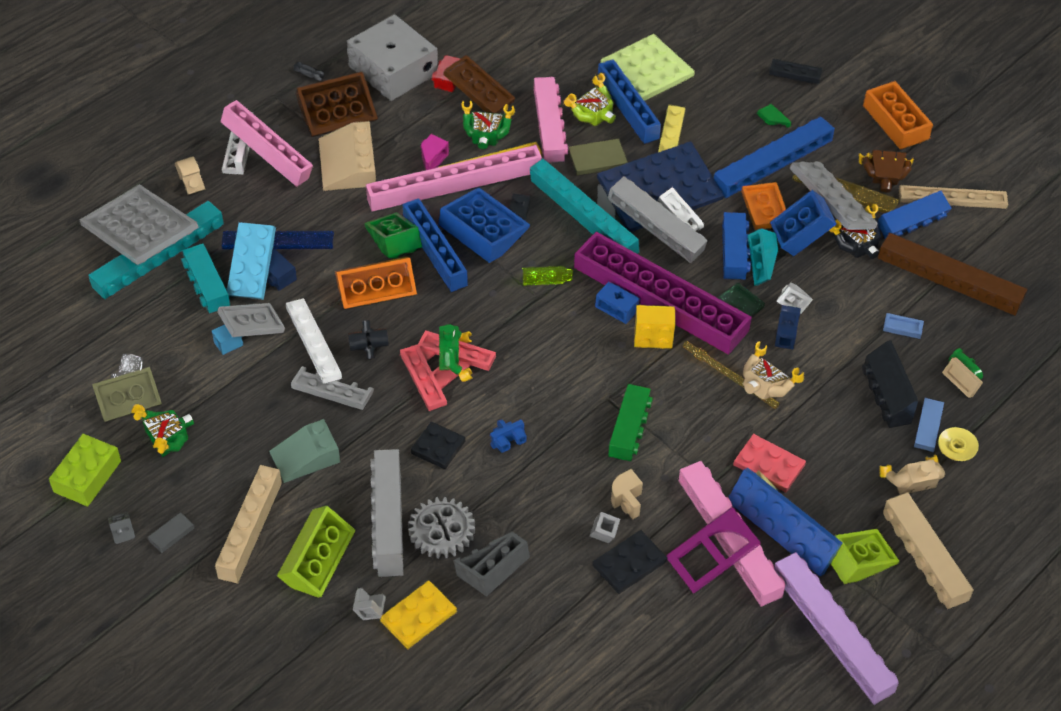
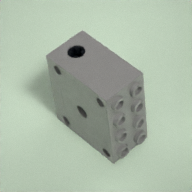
(392, 57)

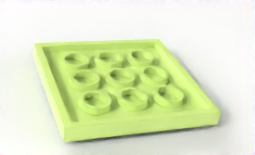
(651, 66)

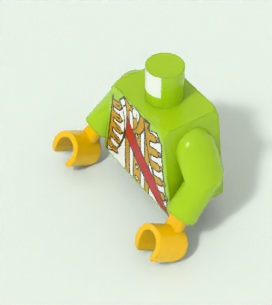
(594, 105)

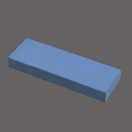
(929, 424)

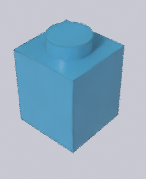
(225, 341)

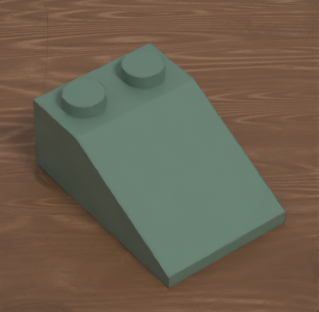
(306, 451)

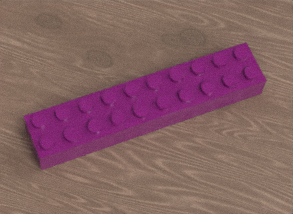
(694, 308)

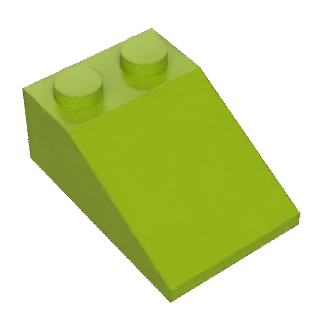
(862, 555)

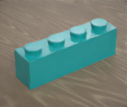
(205, 277)

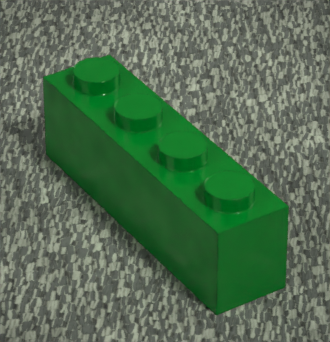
(629, 423)

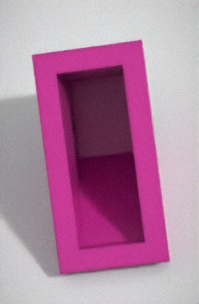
(434, 151)

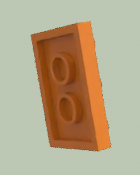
(763, 203)

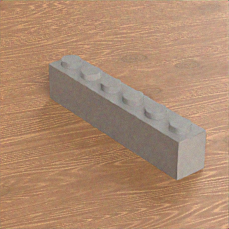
(657, 219)

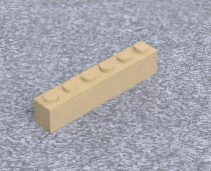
(248, 524)
(927, 551)

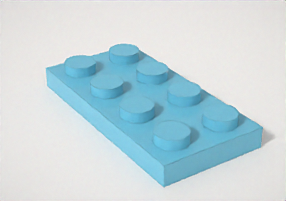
(251, 260)

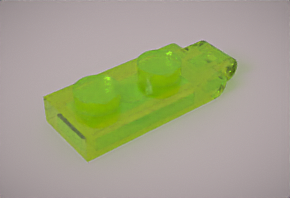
(546, 275)

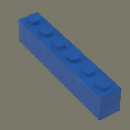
(630, 102)
(436, 246)

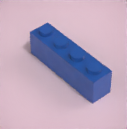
(914, 215)
(735, 246)

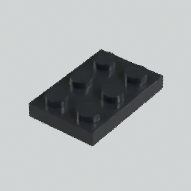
(629, 561)

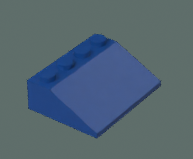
(482, 224)

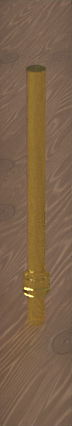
(701, 354)

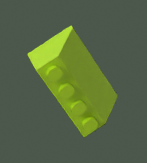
(316, 552)

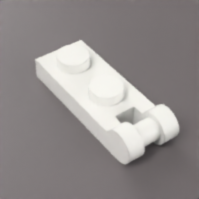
(674, 203)

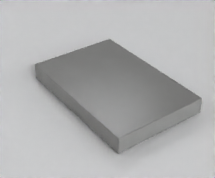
(251, 319)

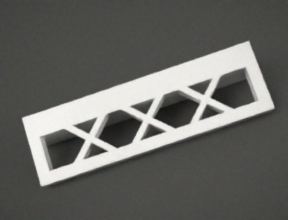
(240, 158)

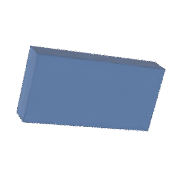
(903, 325)

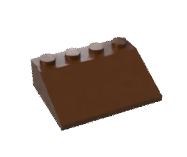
(336, 103)

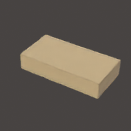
(962, 377)

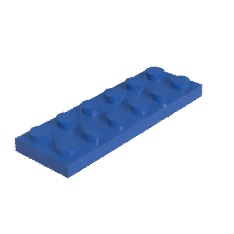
(784, 521)

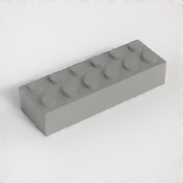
(386, 513)

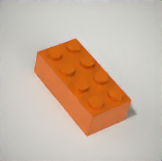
(897, 115)

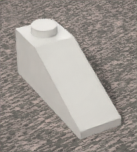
(794, 296)

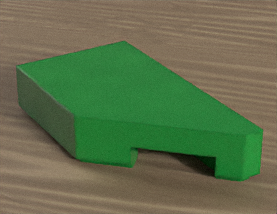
(773, 116)

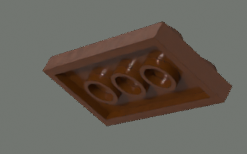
(478, 85)

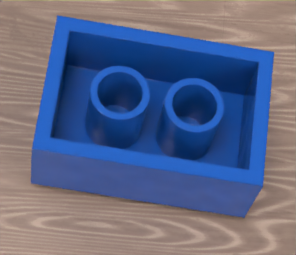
(803, 223)

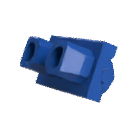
(507, 432)

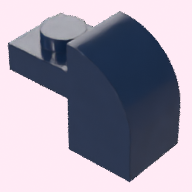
(787, 327)

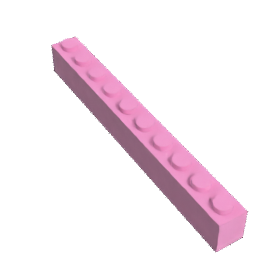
(452, 178)

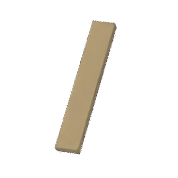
(957, 197)

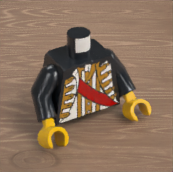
(859, 241)

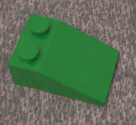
(394, 235)

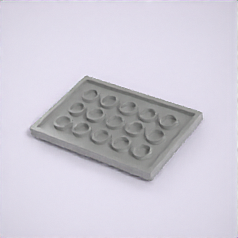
(139, 224)

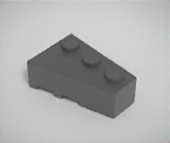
(494, 563)

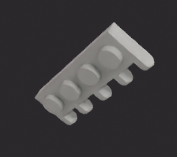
(333, 390)

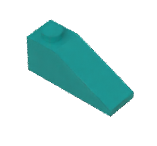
(763, 254)

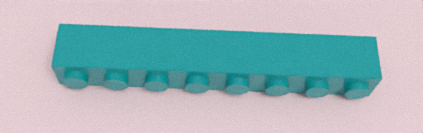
(580, 205)
(122, 271)

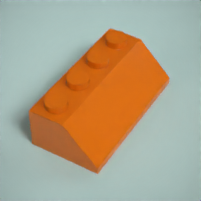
(376, 282)

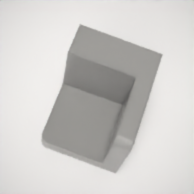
(368, 606)

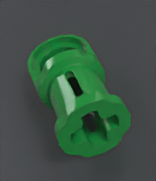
(968, 362)

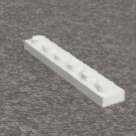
(313, 341)

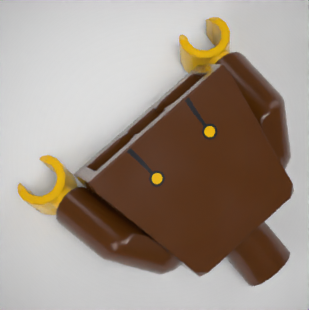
(886, 167)

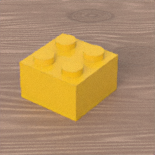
(654, 326)

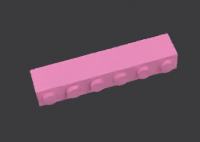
(549, 119)
(266, 143)

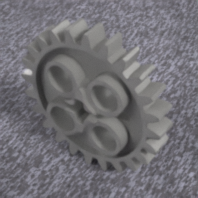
(458, 520)

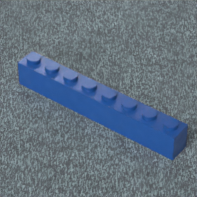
(774, 156)

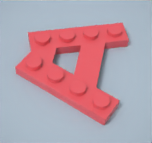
(430, 383)

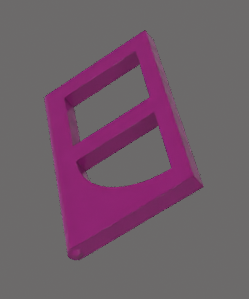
(726, 522)

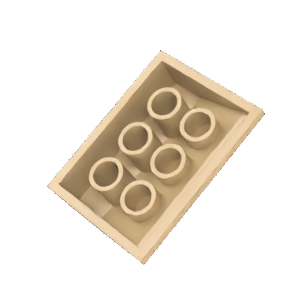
(347, 157)

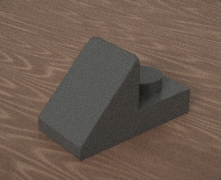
(121, 527)

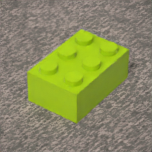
(85, 470)

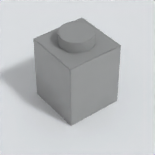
(605, 527)

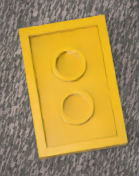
(418, 614)

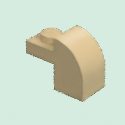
(190, 174)
(624, 491)

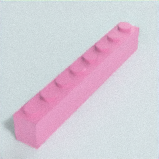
(711, 503)

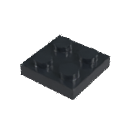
(438, 445)

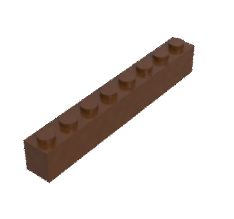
(952, 274)

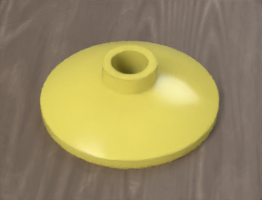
(962, 439)

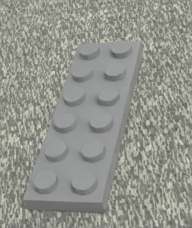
(838, 199)

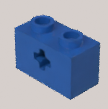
(617, 302)

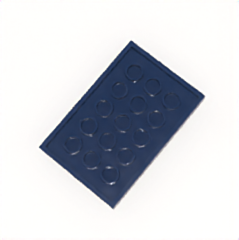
(657, 173)

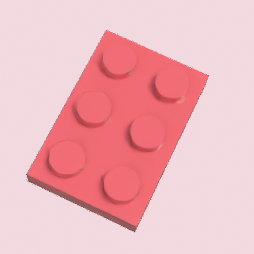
(772, 461)

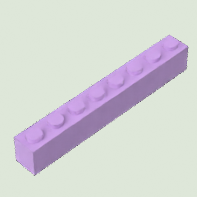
(836, 629)

